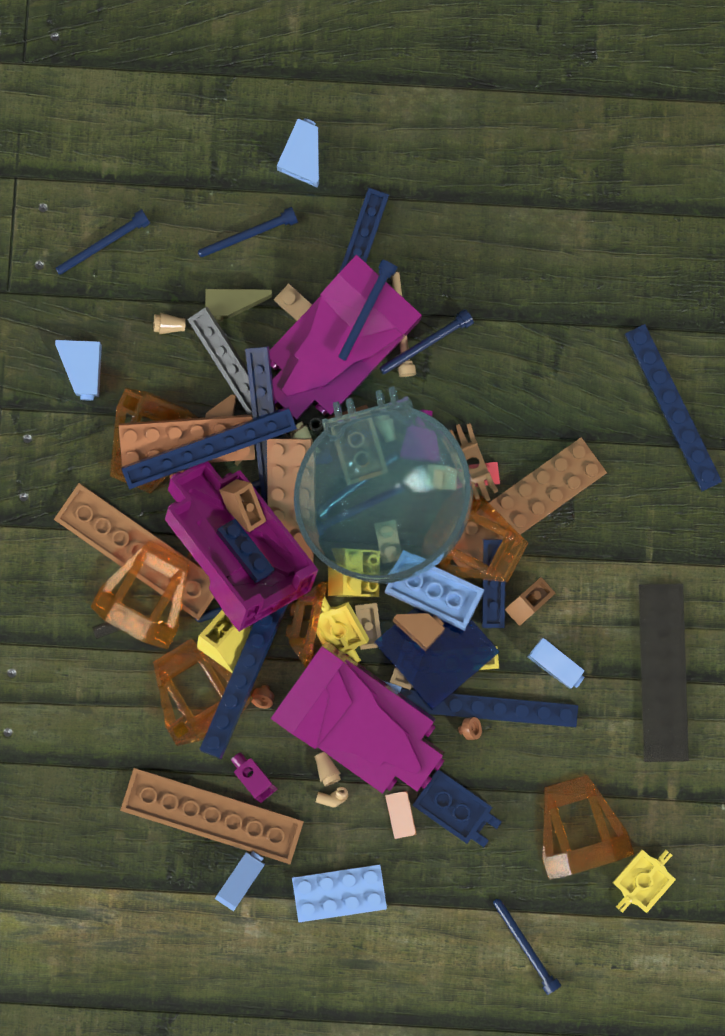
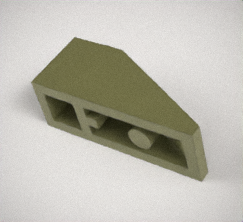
(230, 302)

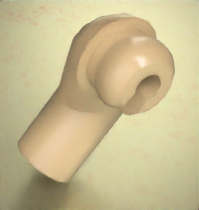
(334, 799)

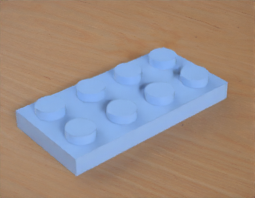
(439, 595)
(339, 893)

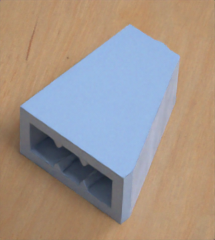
(301, 153)
(82, 366)
(556, 664)
(240, 880)

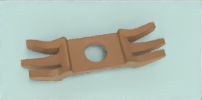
(481, 472)

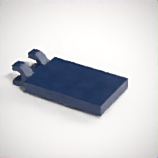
(455, 808)

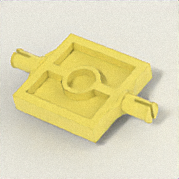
(341, 629)
(644, 881)

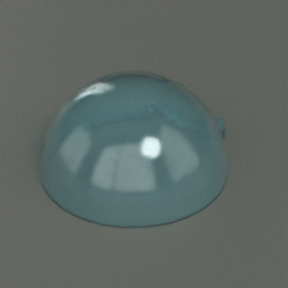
(383, 492)

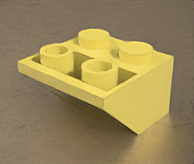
(344, 586)
(223, 641)

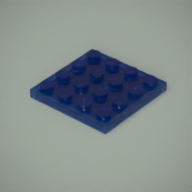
(444, 664)

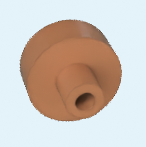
(263, 697)
(471, 728)

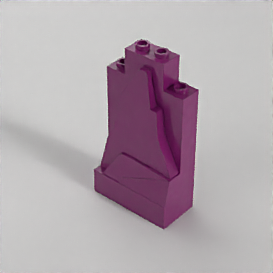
(312, 345)
(195, 521)
(360, 722)

